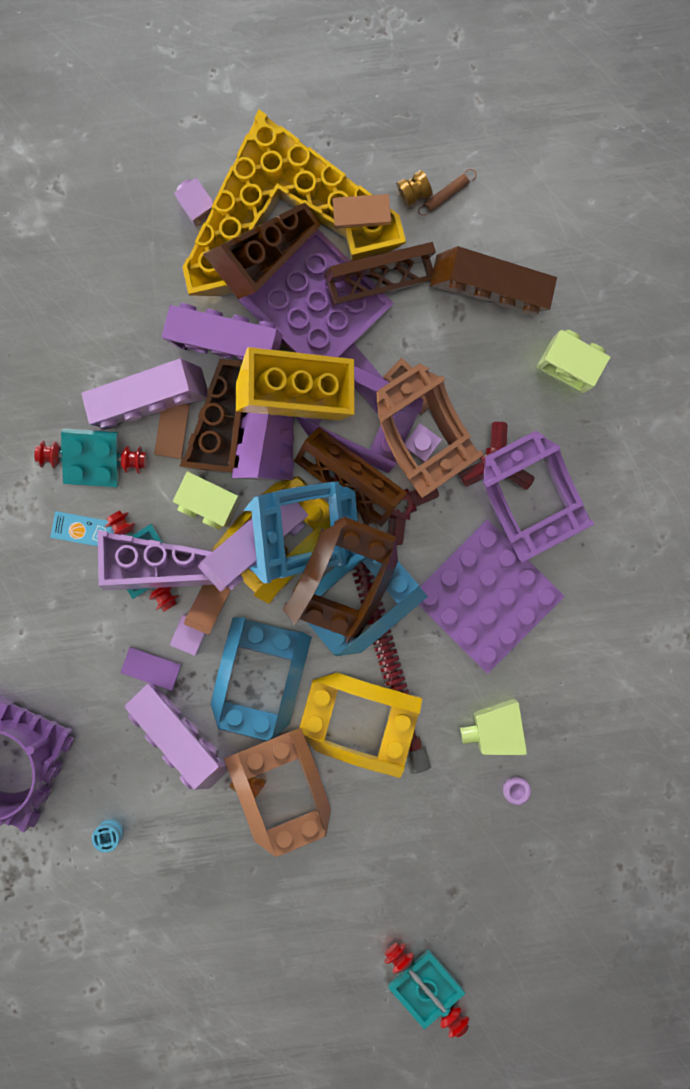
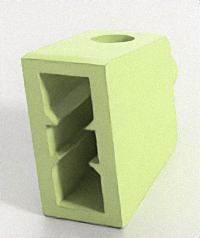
(497, 730)

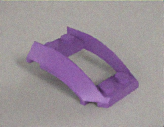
(379, 453)
(551, 529)

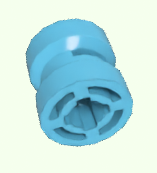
(110, 830)

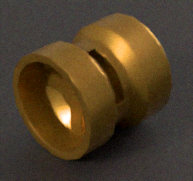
(414, 188)

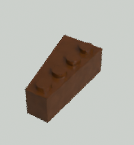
(258, 253)
(493, 280)
(218, 427)

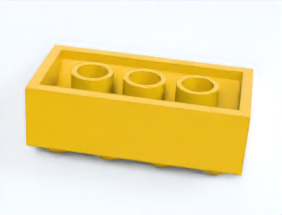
(295, 385)

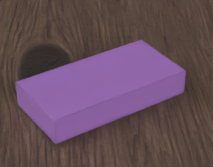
(151, 668)

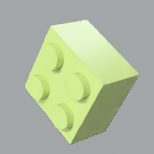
(573, 361)
(206, 499)

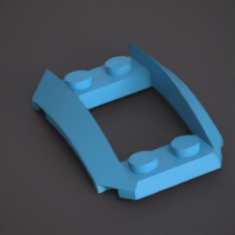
(269, 529)
(401, 588)
(269, 641)

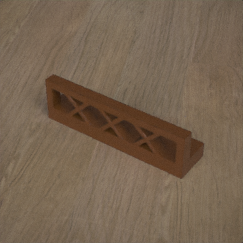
(379, 263)
(352, 472)

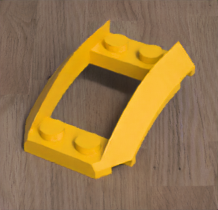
(317, 518)
(397, 732)

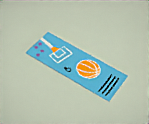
(78, 528)

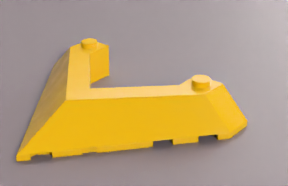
(272, 168)

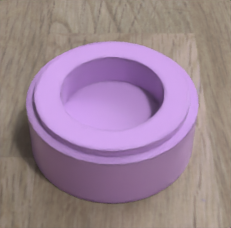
(516, 790)

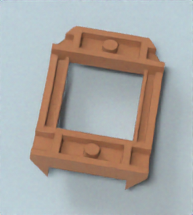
(447, 462)
(266, 757)

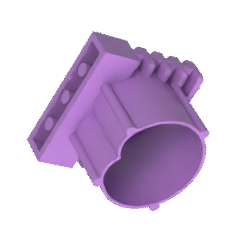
(44, 744)

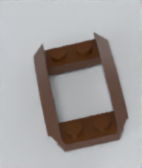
(329, 614)

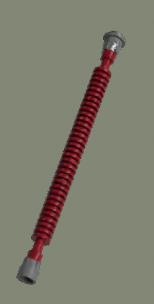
(417, 755)

